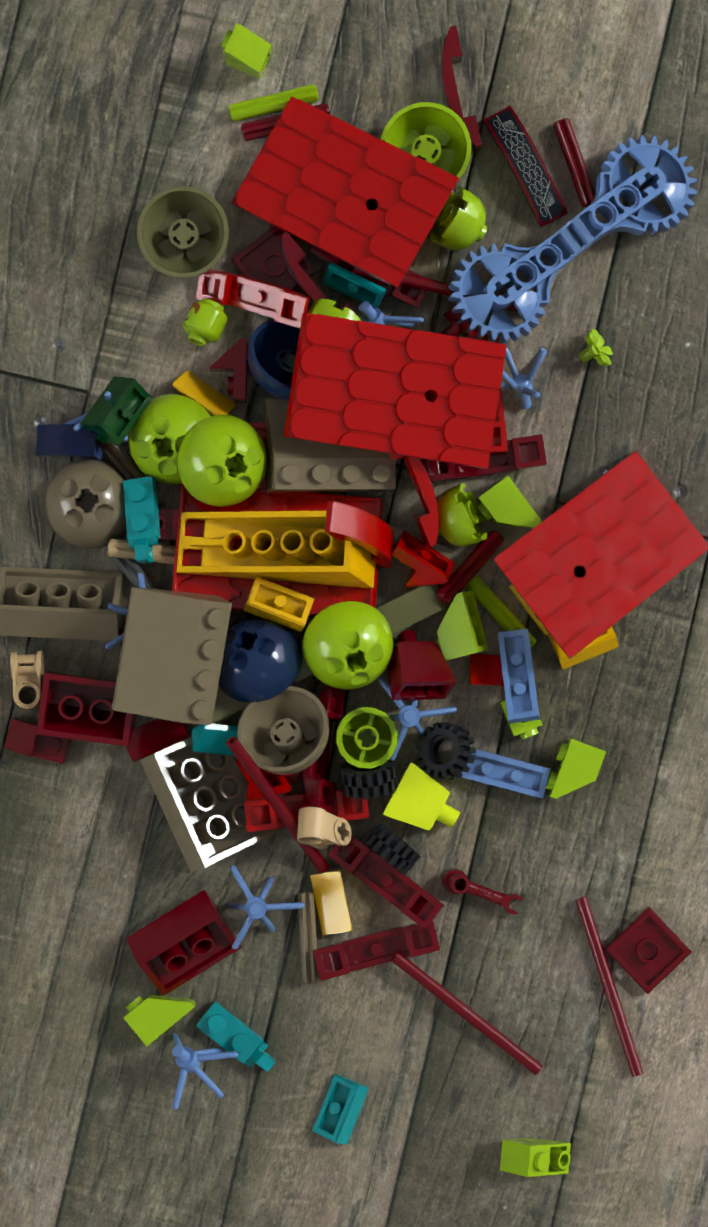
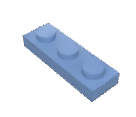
(518, 676)
(508, 773)

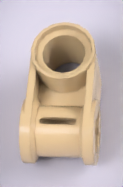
(27, 677)
(322, 828)

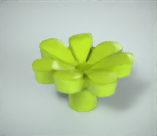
(595, 349)

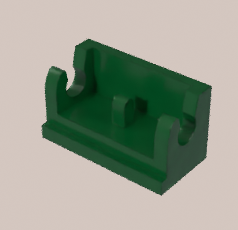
(117, 416)

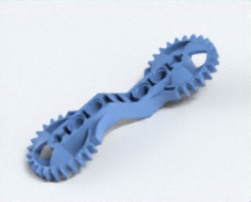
(572, 239)

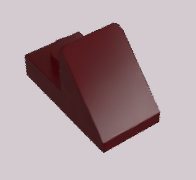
(235, 361)
(23, 740)

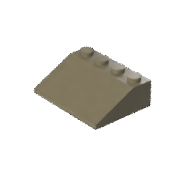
(320, 467)
(171, 655)
(202, 802)

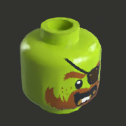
(205, 322)

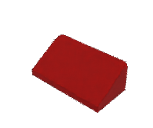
(485, 670)

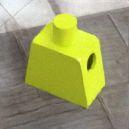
(420, 801)

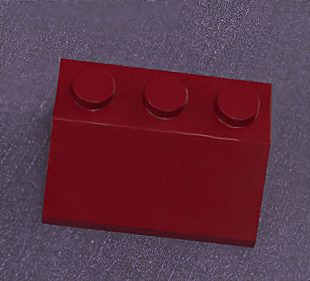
(82, 710)
(182, 943)

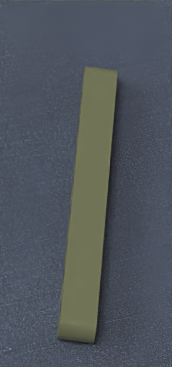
(400, 615)

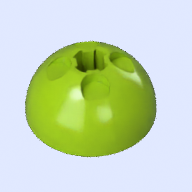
(431, 128)
(168, 419)
(209, 454)
(346, 632)

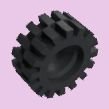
(431, 745)
(368, 782)
(391, 848)

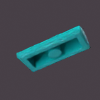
(353, 285)
(213, 738)
(340, 1109)

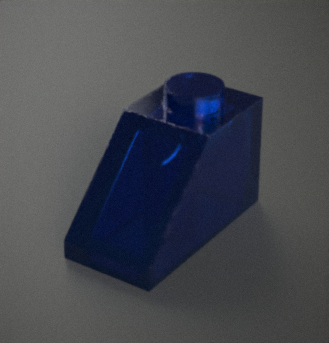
(65, 442)

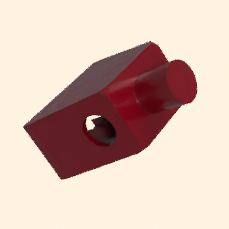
(418, 670)

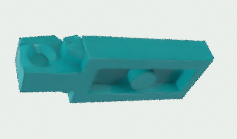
(142, 517)
(235, 1036)

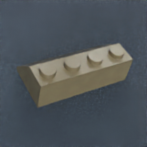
(60, 603)

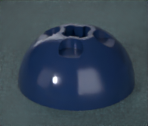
(273, 357)
(259, 660)

